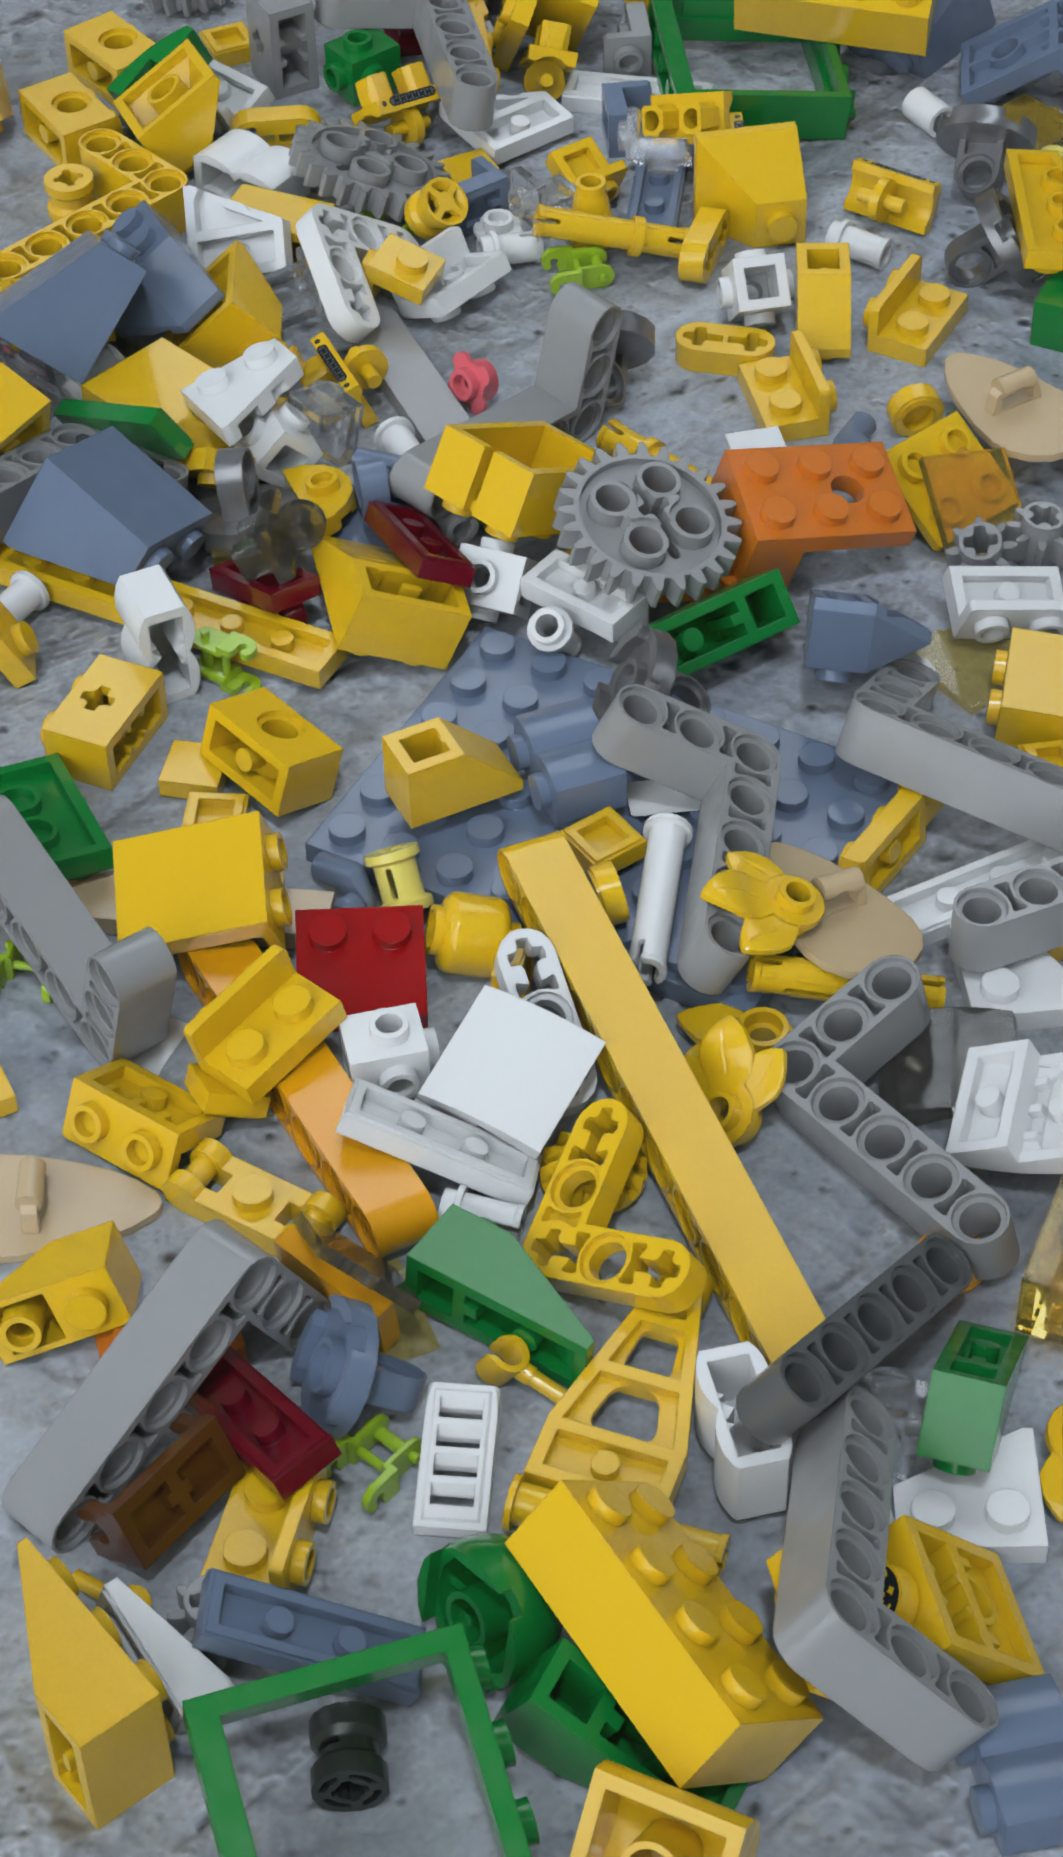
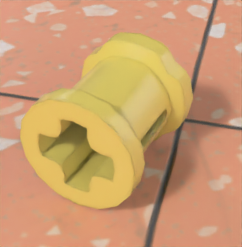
(399, 875)

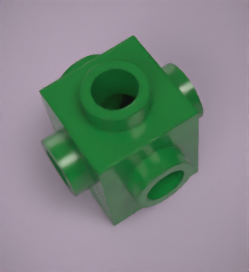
(356, 57)

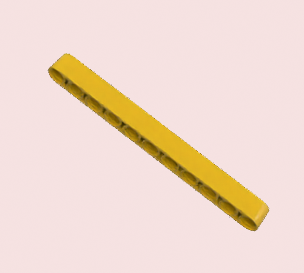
(650, 1076)

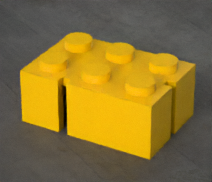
(505, 474)

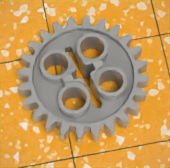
(361, 166)
(647, 524)

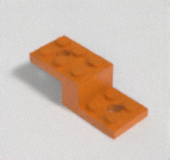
(791, 506)

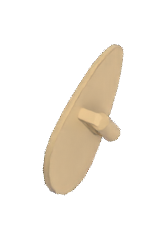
(1007, 406)
(857, 919)
(59, 1197)

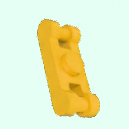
(250, 1197)

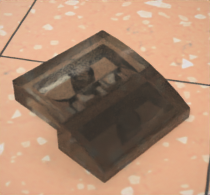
(928, 1072)

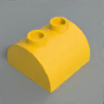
(650, 1818)

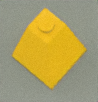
(173, 106)
(756, 178)
(241, 318)

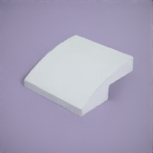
(511, 1069)
(1009, 1110)

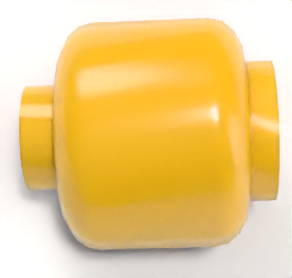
(467, 933)

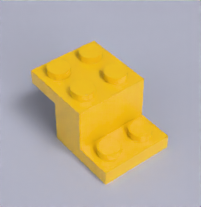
(522, 16)
(962, 1601)

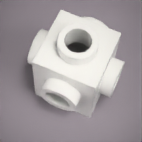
(770, 279)
(278, 442)
(496, 580)
(389, 1048)

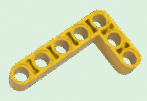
(122, 180)

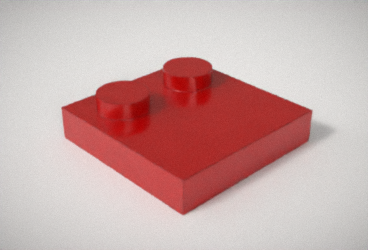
(365, 956)

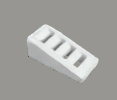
(460, 1416)
(150, 1637)

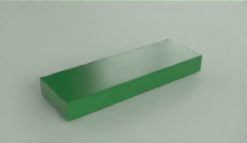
(140, 424)

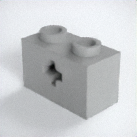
(283, 45)

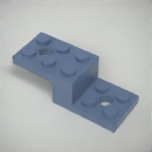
(1013, 54)

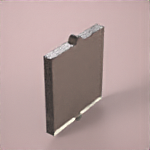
(356, 1262)

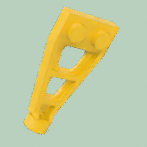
(578, 1451)

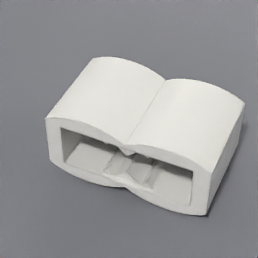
(245, 159)
(158, 629)
(747, 1473)

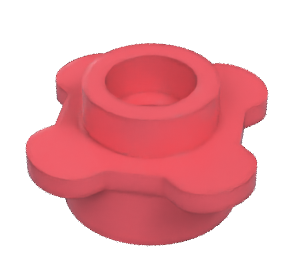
(473, 381)

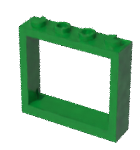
(816, 113)
(468, 1676)

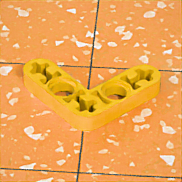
(585, 1228)

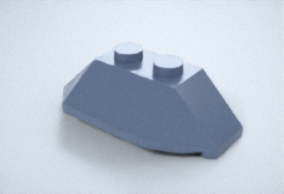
(175, 287)
(856, 635)

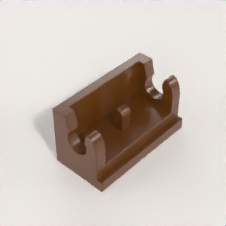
(166, 1494)

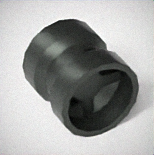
(349, 1762)

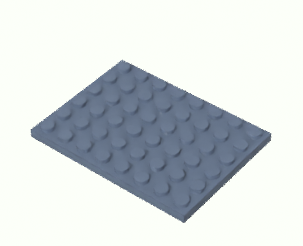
(499, 676)

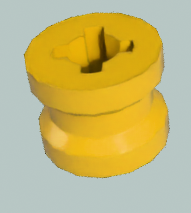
(68, 189)
(449, 207)

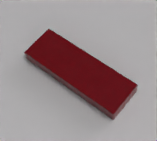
(419, 544)
(263, 1425)

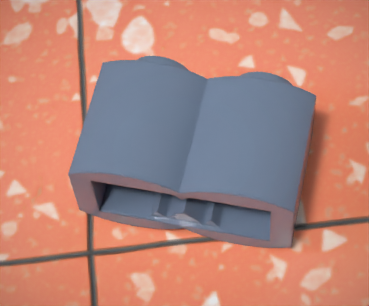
(563, 764)
(1020, 1767)

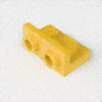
(911, 315)
(790, 391)
(262, 1025)
(136, 1120)
(269, 1535)

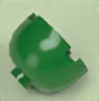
(495, 1600)

